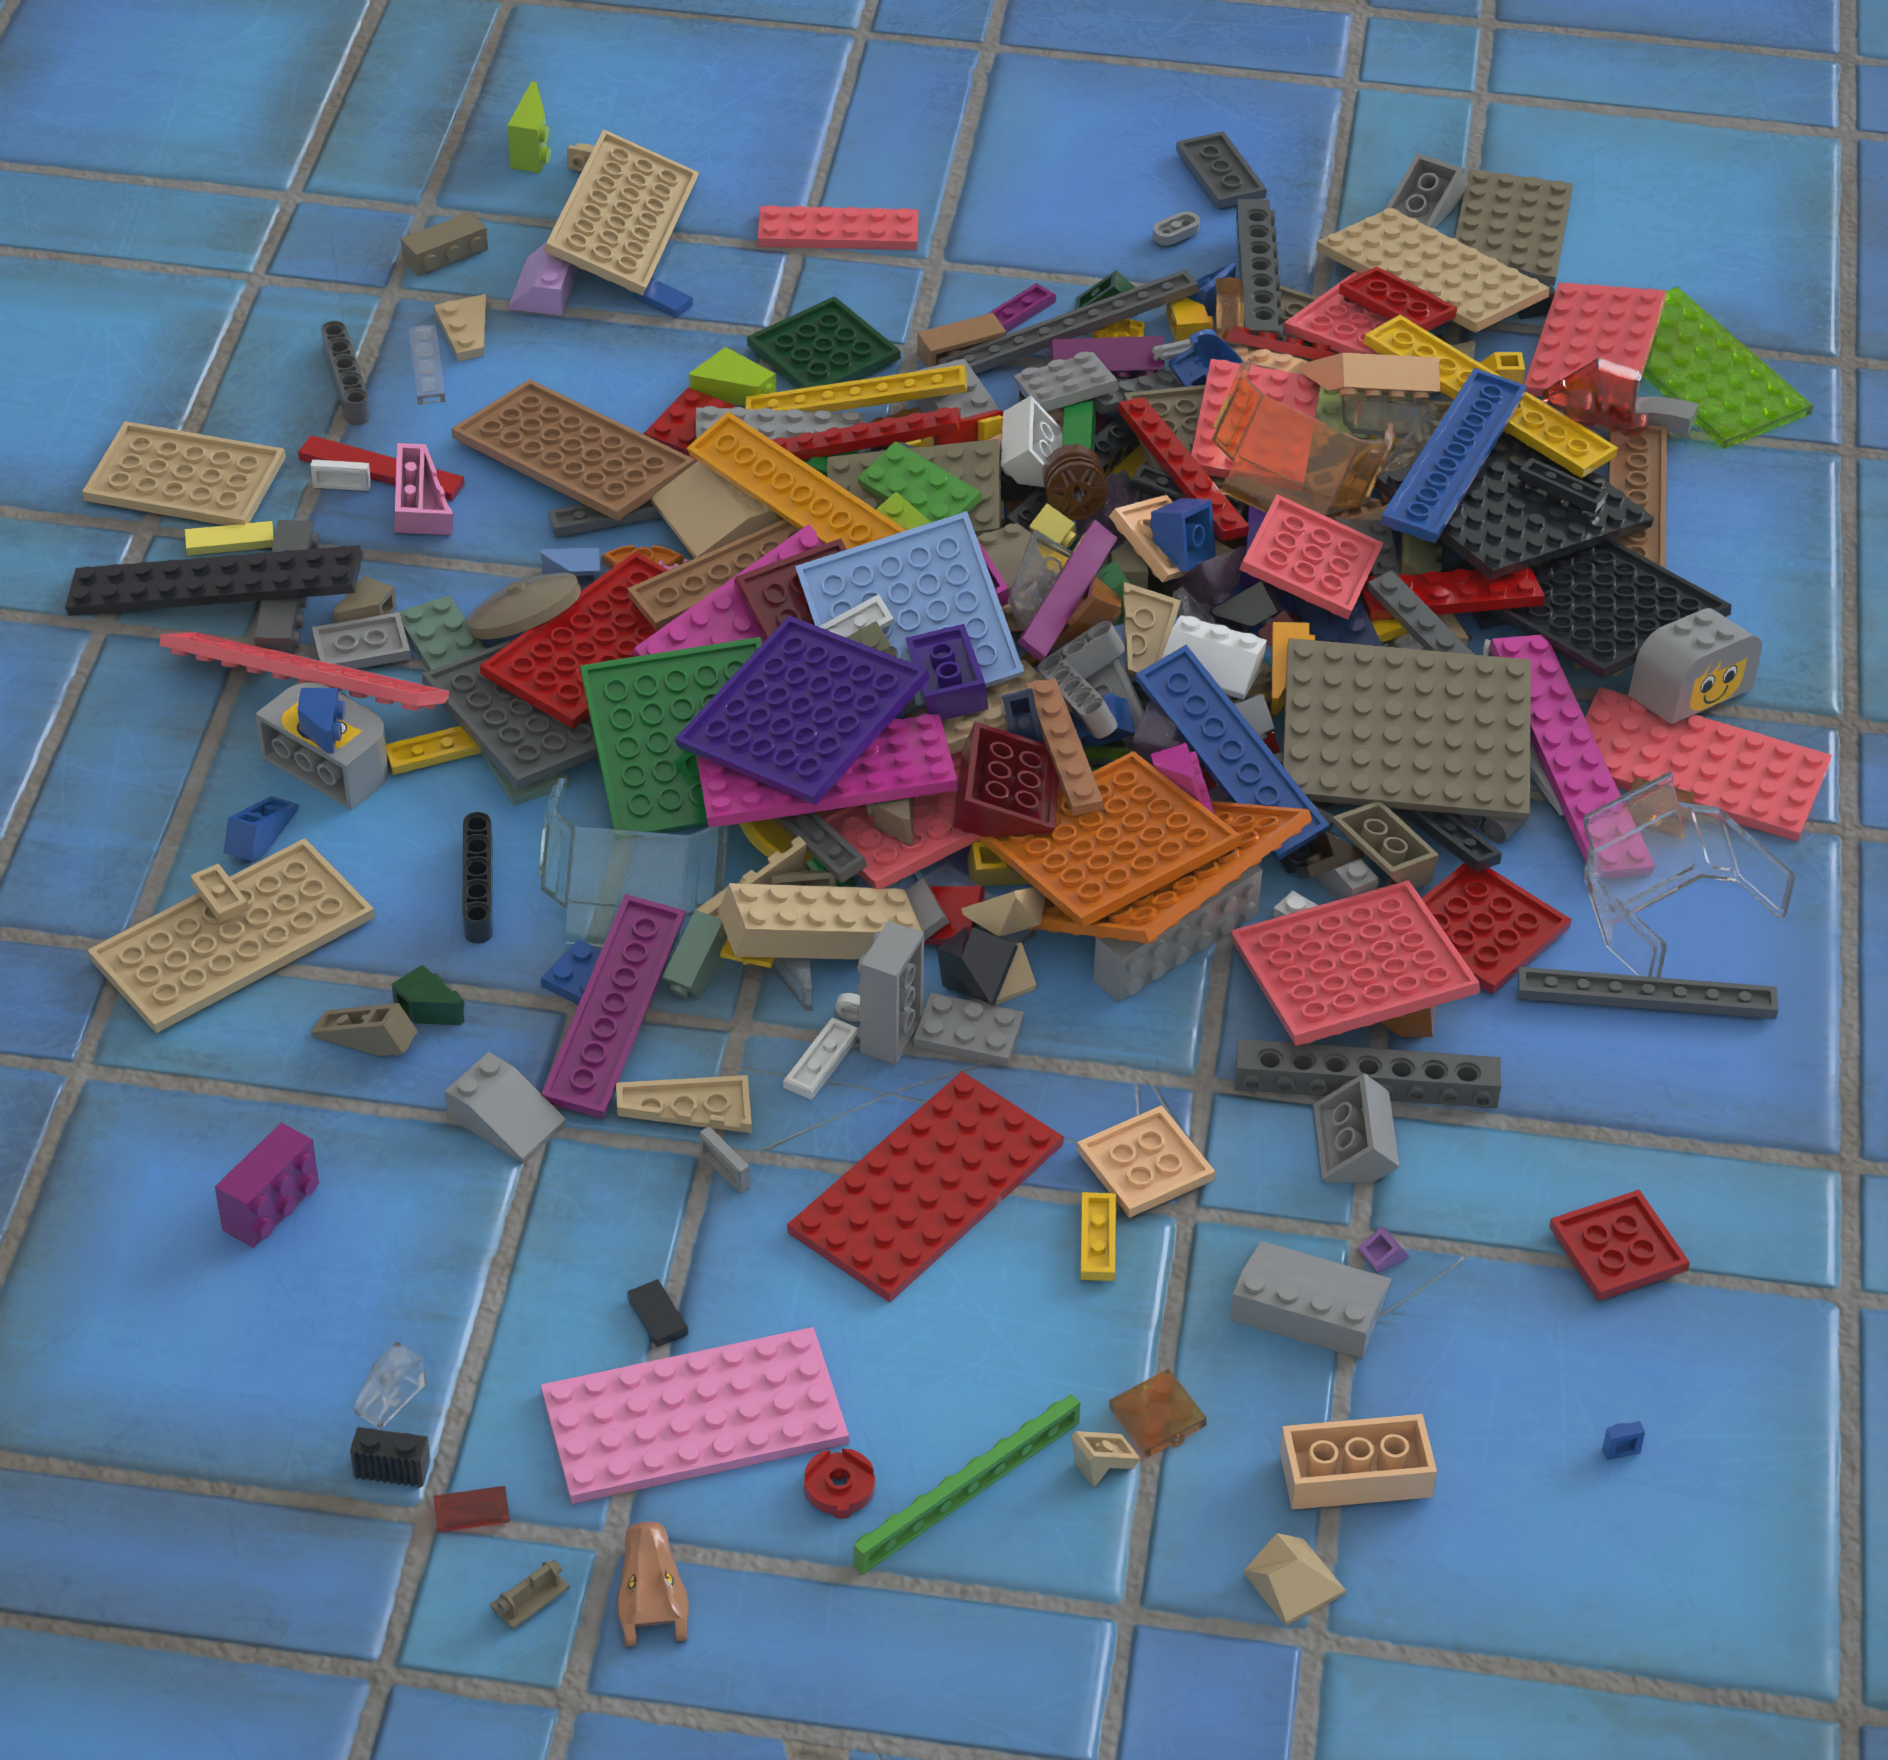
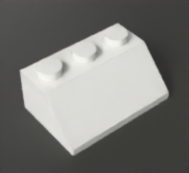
(1027, 441)
(1228, 655)

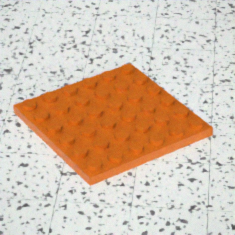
(1121, 853)

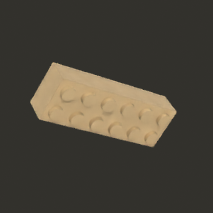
(809, 919)

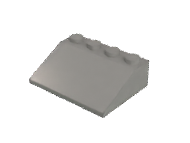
(1309, 1299)

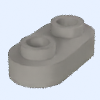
(1176, 228)

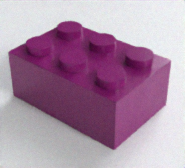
(267, 1185)

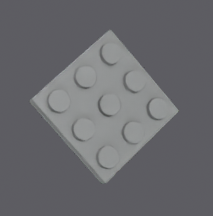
(1066, 381)

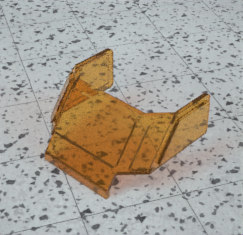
(1292, 453)

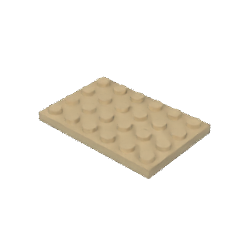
(184, 474)

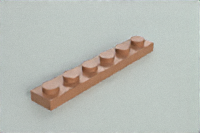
(1065, 748)

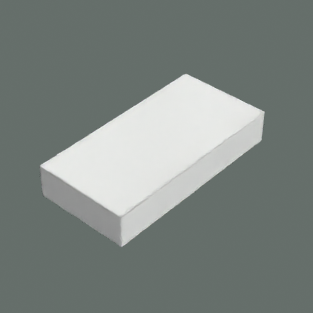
(340, 475)

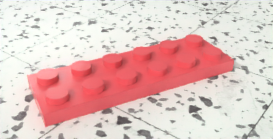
(838, 228)

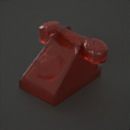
(1602, 396)

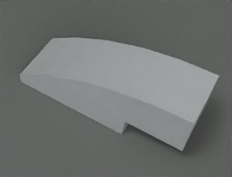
(1673, 413)

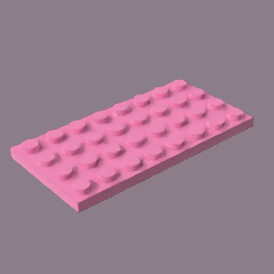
(693, 1415)

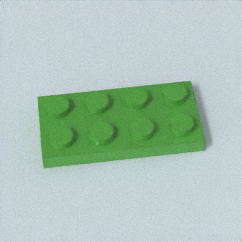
(919, 482)

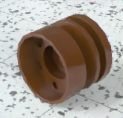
(1073, 467)

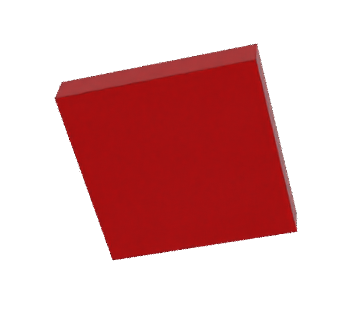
(952, 900)

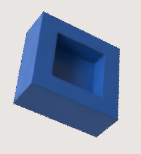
(1623, 1440)

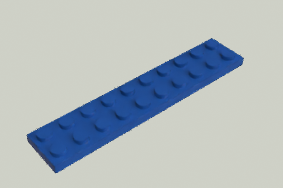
(1453, 455)

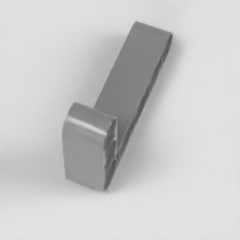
(1076, 663)

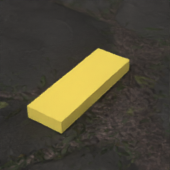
(229, 538)

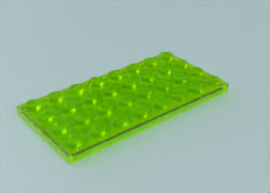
(1707, 365)

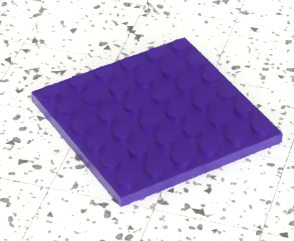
(802, 709)

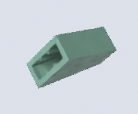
(696, 956)

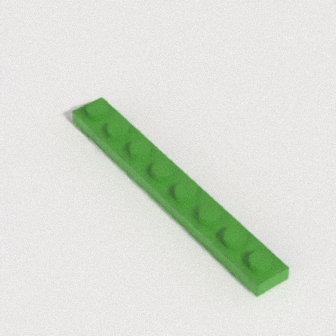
(966, 1484)

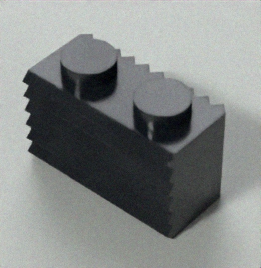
(390, 1456)

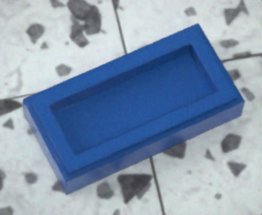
(665, 298)

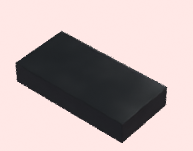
(657, 1313)

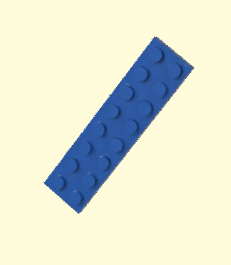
(1225, 741)

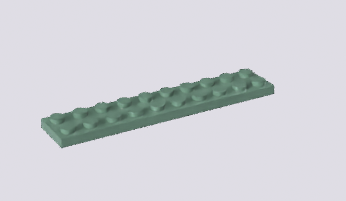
(441, 637)

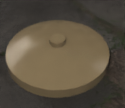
(523, 605)

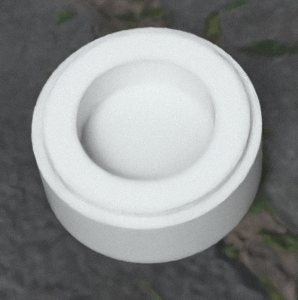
(847, 1006)

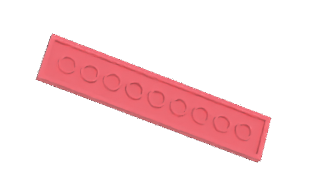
(305, 669)

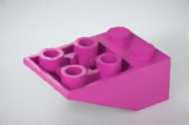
(1184, 771)

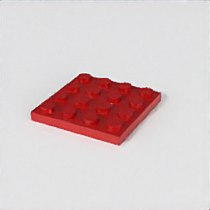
(1493, 923)

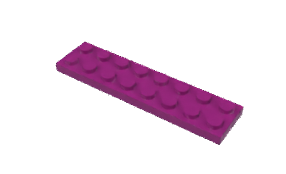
(613, 1006)

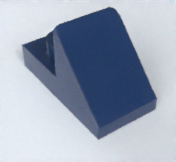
(1021, 714)

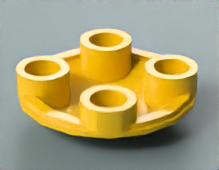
(1123, 328)

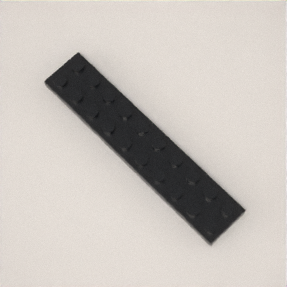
(214, 580)

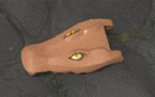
(650, 1584)

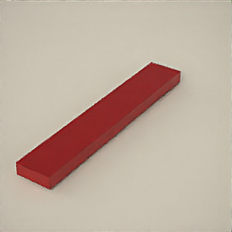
(381, 466)

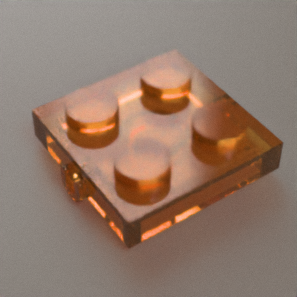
(1158, 1413)

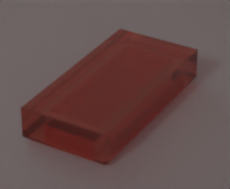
(471, 1508)

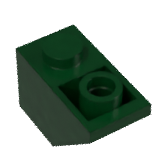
(428, 998)

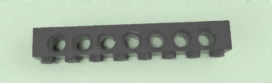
(1259, 267)
(1405, 1074)

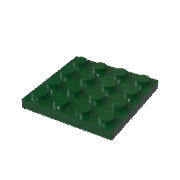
(823, 346)

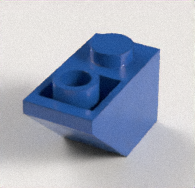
(320, 715)

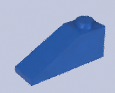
(257, 827)

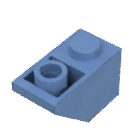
(580, 562)

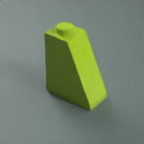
(732, 377)

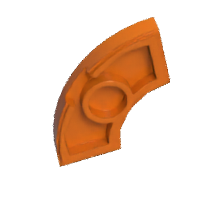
(655, 554)

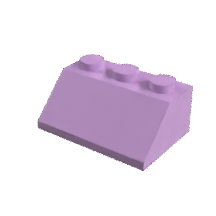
(543, 284)

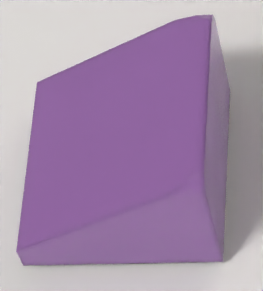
(1382, 1250)

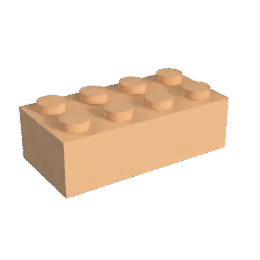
(1357, 1461)

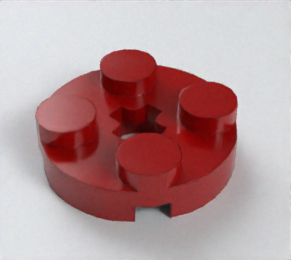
(843, 1499)

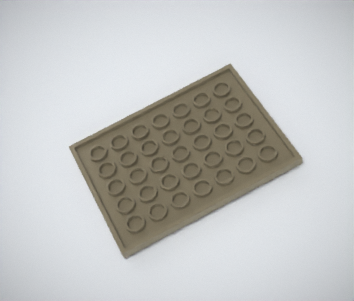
(1408, 728)

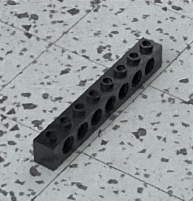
(1112, 448)

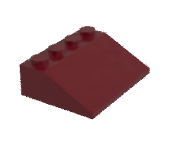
(1005, 785)

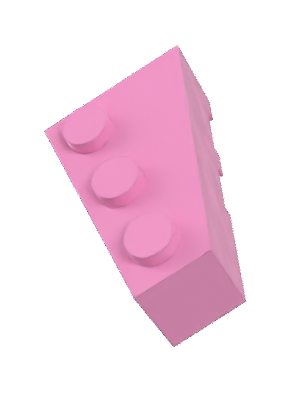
(418, 494)

